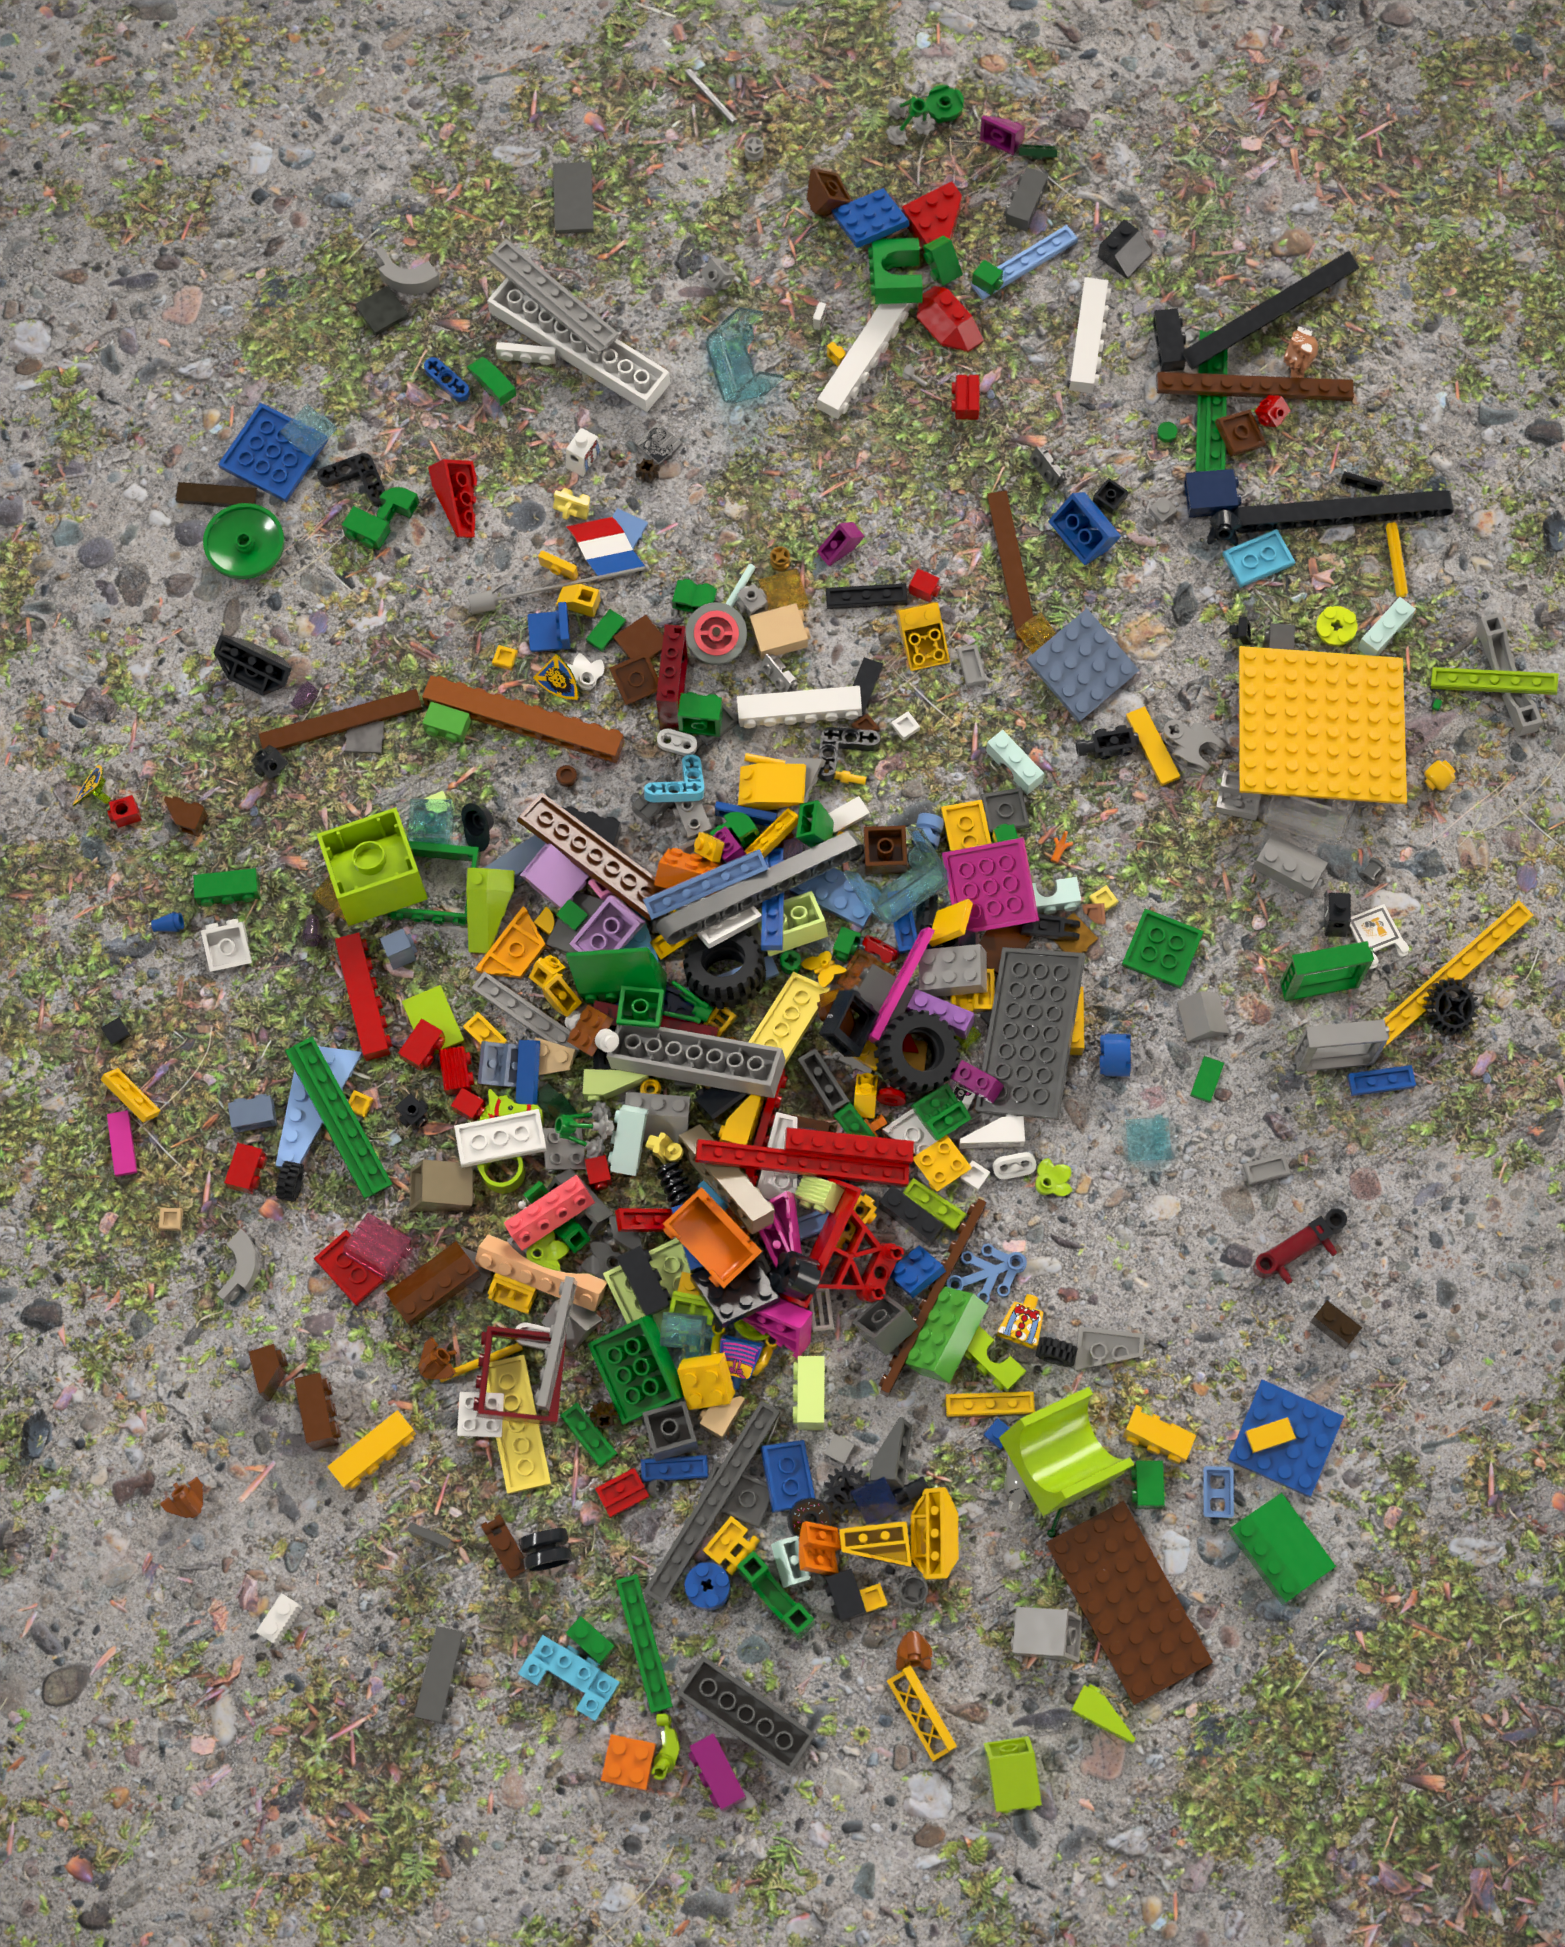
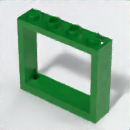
(440, 851)
(1299, 985)

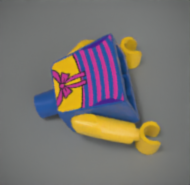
(743, 1356)

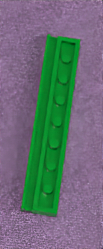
(1209, 443)
(338, 1118)

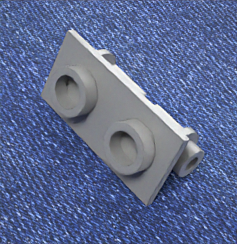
(773, 668)

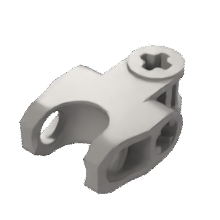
(1188, 743)

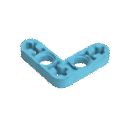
(694, 787)

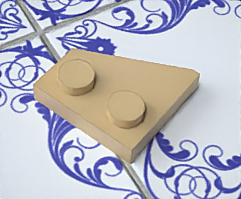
(554, 1057)

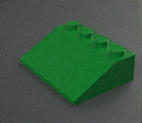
(603, 972)
(636, 1369)
(1281, 1548)

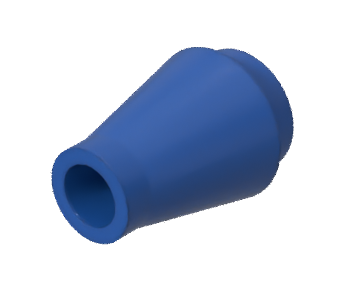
(169, 923)

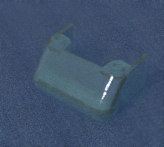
(731, 359)
(910, 889)

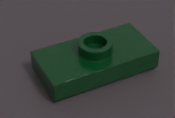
(1038, 151)

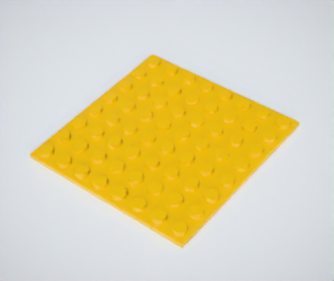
(1321, 725)

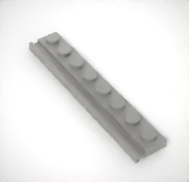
(552, 297)

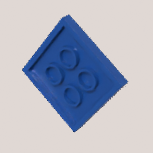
(870, 218)

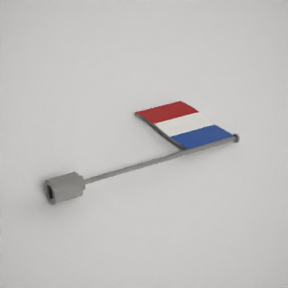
(604, 550)

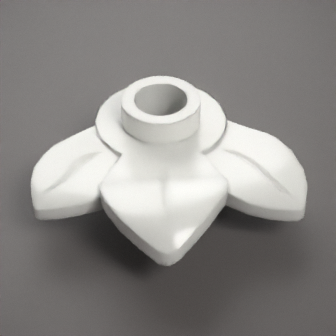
(583, 669)

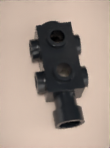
(1110, 741)

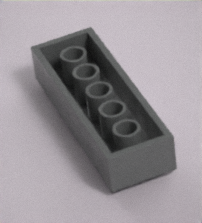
(746, 1715)

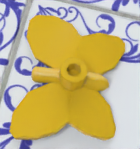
(824, 966)

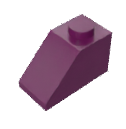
(840, 542)

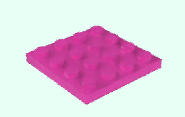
(995, 881)

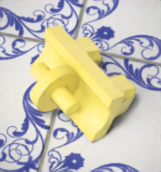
(570, 505)
(664, 1148)

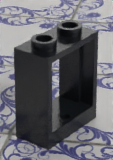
(854, 1044)

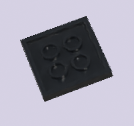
(740, 1298)

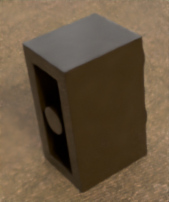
(1336, 1324)

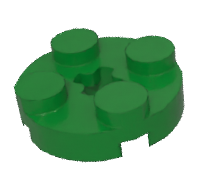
(945, 113)

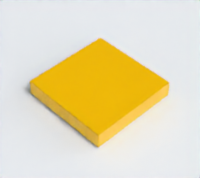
(951, 922)

